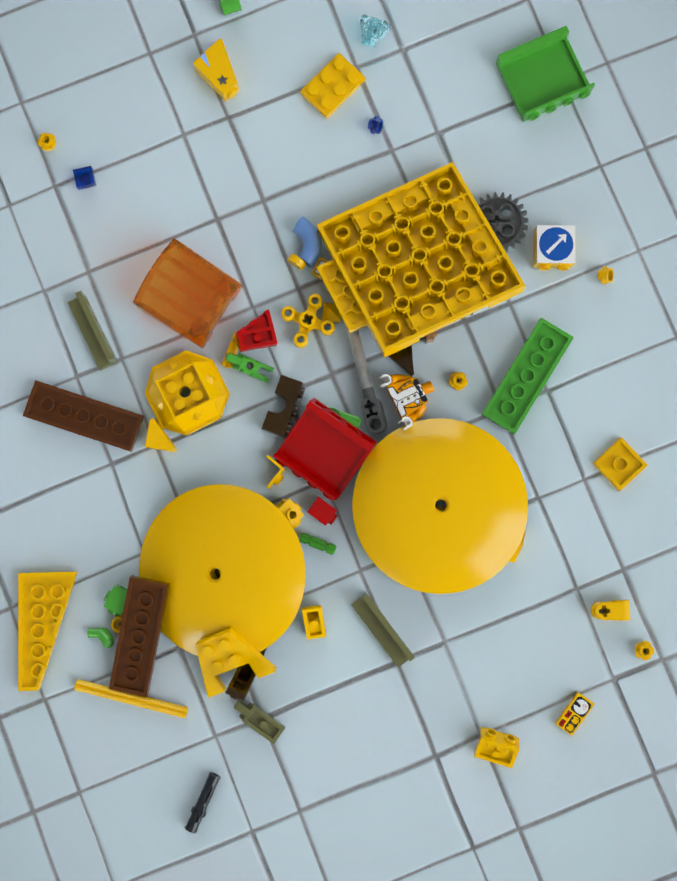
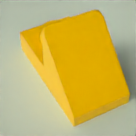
(314, 622)

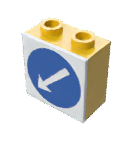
(554, 247)

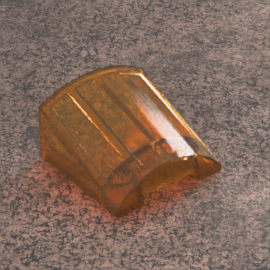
(186, 293)

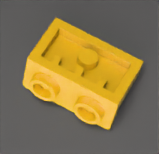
(497, 747)

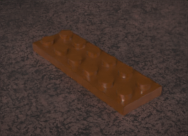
(83, 416)
(139, 636)

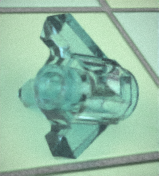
(373, 30)

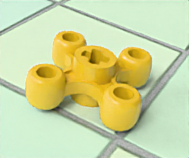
(300, 319)

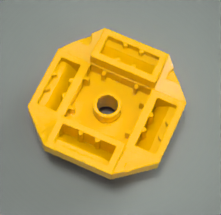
(206, 397)

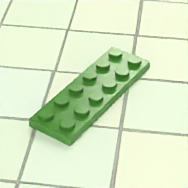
(527, 376)

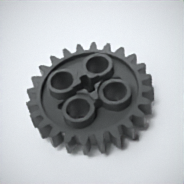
(496, 206)

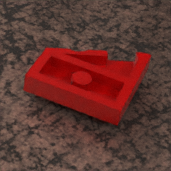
(257, 334)

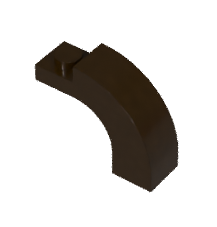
(241, 681)

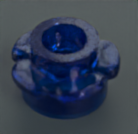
(375, 125)

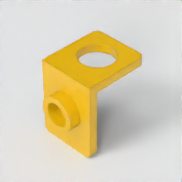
(278, 477)

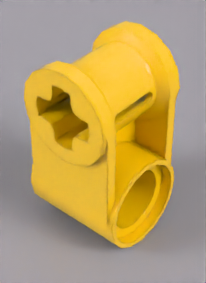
(614, 610)

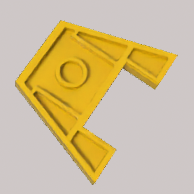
(226, 652)

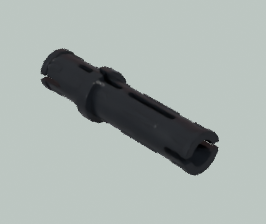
(199, 810)

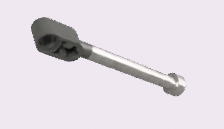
(367, 387)

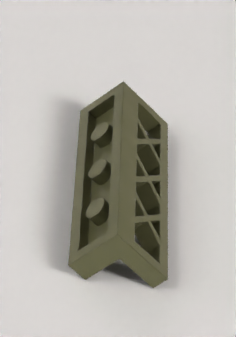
(92, 331)
(382, 630)

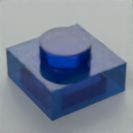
(84, 177)

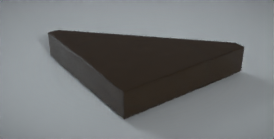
(404, 359)

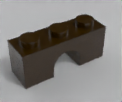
(291, 391)

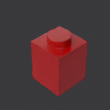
(323, 511)

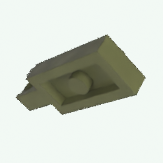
(260, 721)

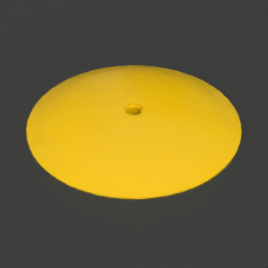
(434, 547)
(251, 548)

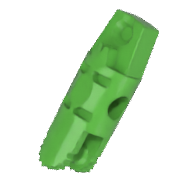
(240, 362)

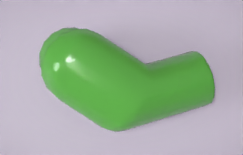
(103, 634)

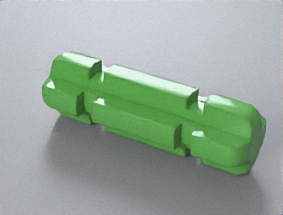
(317, 543)

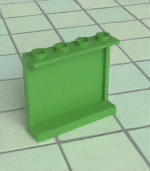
(543, 74)

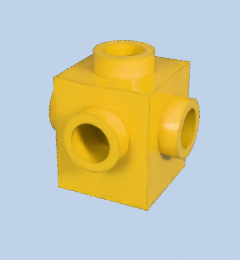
(291, 510)

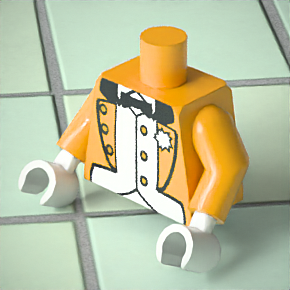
(407, 396)

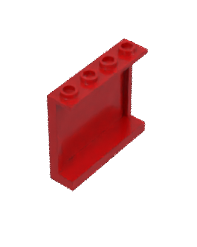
(324, 449)

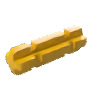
(233, 349)

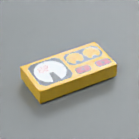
(574, 713)

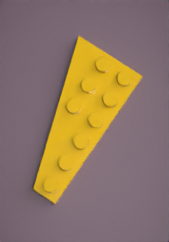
(40, 615)

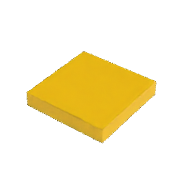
(620, 464)

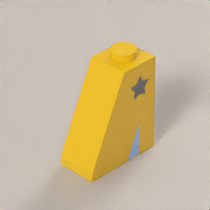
(217, 70)

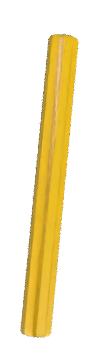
(144, 702)

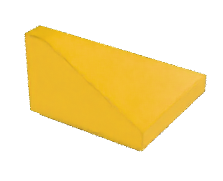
(331, 313)

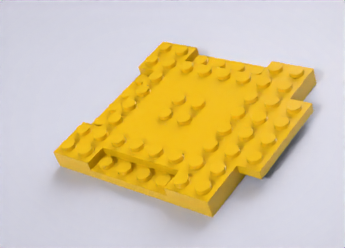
(415, 260)

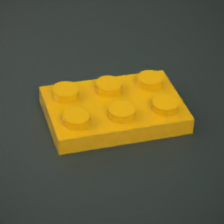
(333, 85)

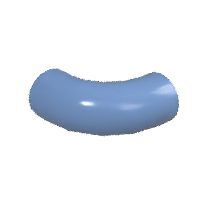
(310, 239)

